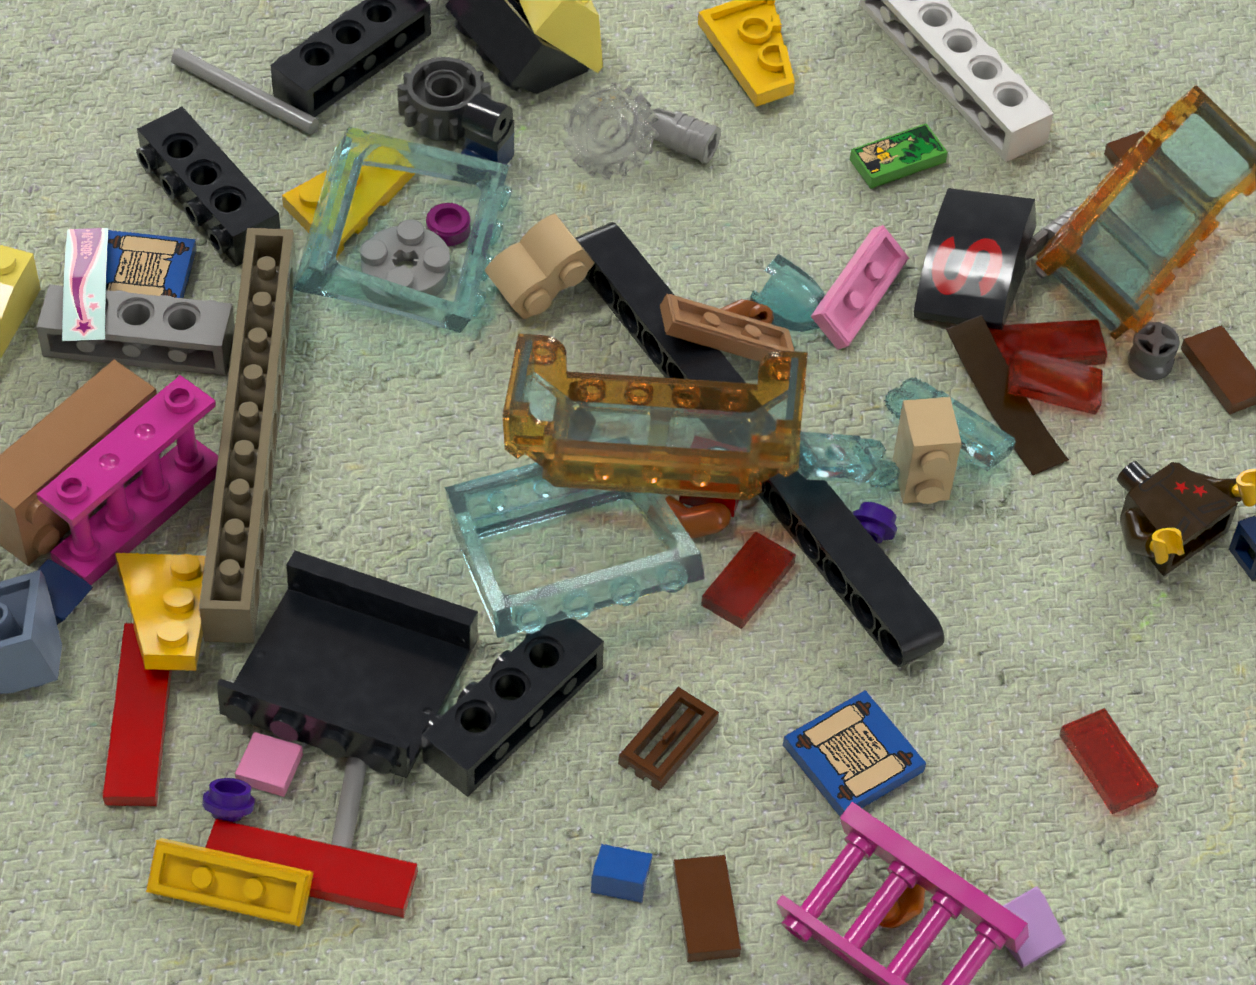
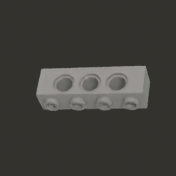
(147, 332)

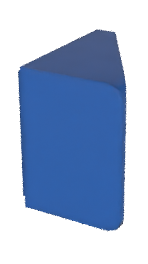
(621, 873)

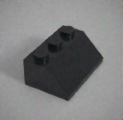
(510, 44)

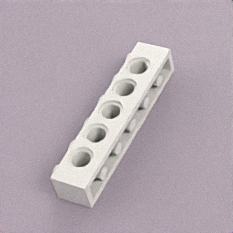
(966, 73)

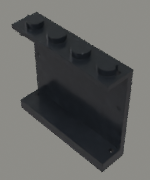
(352, 665)

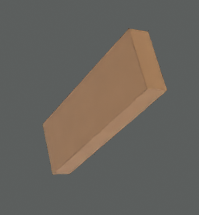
(722, 329)

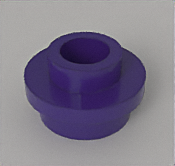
(877, 521)
(228, 799)

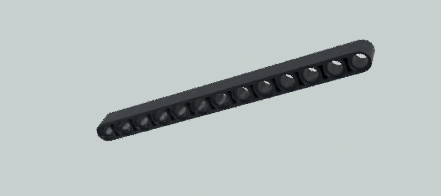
(806, 508)

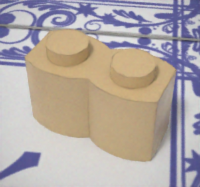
(539, 267)

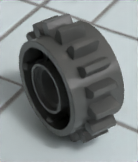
(437, 96)

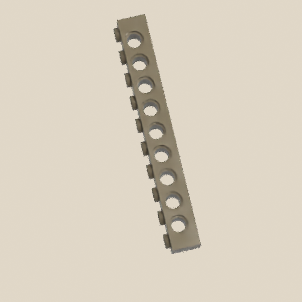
(248, 439)

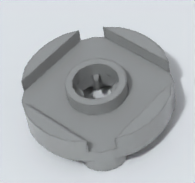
(408, 243)

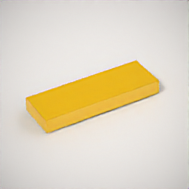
(229, 882)

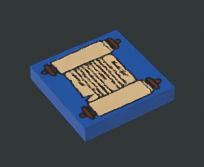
(149, 263)
(854, 753)

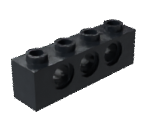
(349, 52)
(204, 182)
(470, 757)

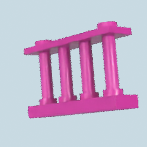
(150, 499)
(907, 867)

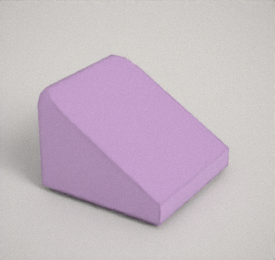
(1042, 926)

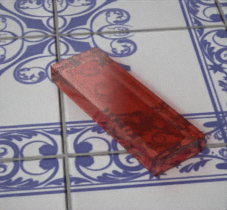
(1067, 340)

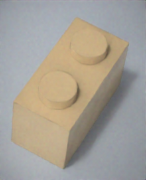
(926, 450)

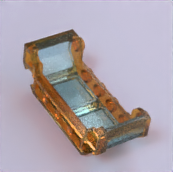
(1151, 212)
(653, 430)

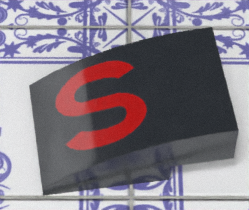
(975, 257)

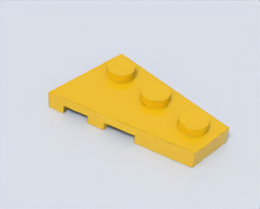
(751, 46)
(373, 189)
(164, 606)

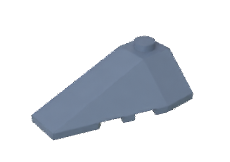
(27, 634)

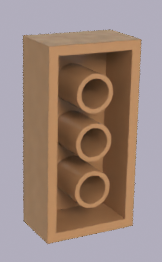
(53, 446)

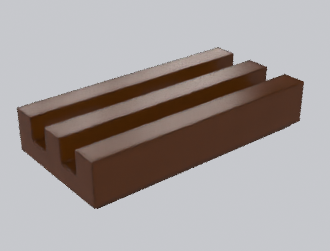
(646, 767)

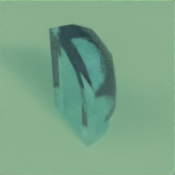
(790, 295)

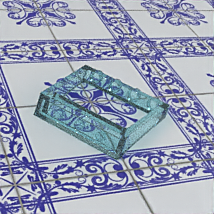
(324, 276)
(525, 498)

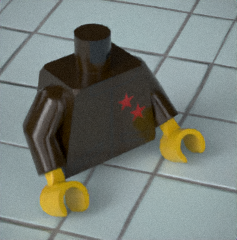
(1178, 511)

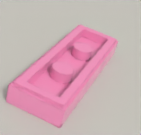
(859, 287)

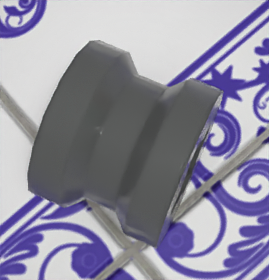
(1163, 345)

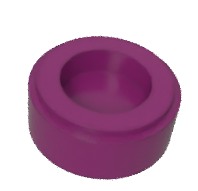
(449, 222)

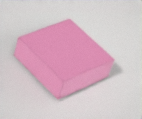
(269, 764)

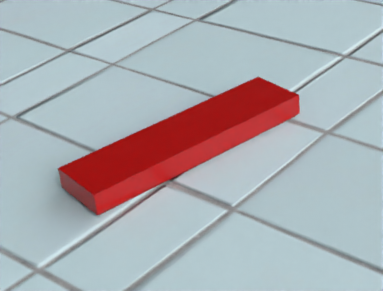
(136, 729)
(339, 872)

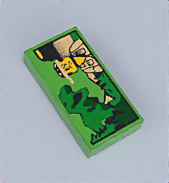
(898, 155)

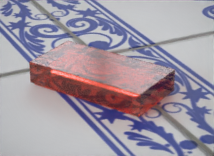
(1055, 381)
(748, 580)
(1108, 761)

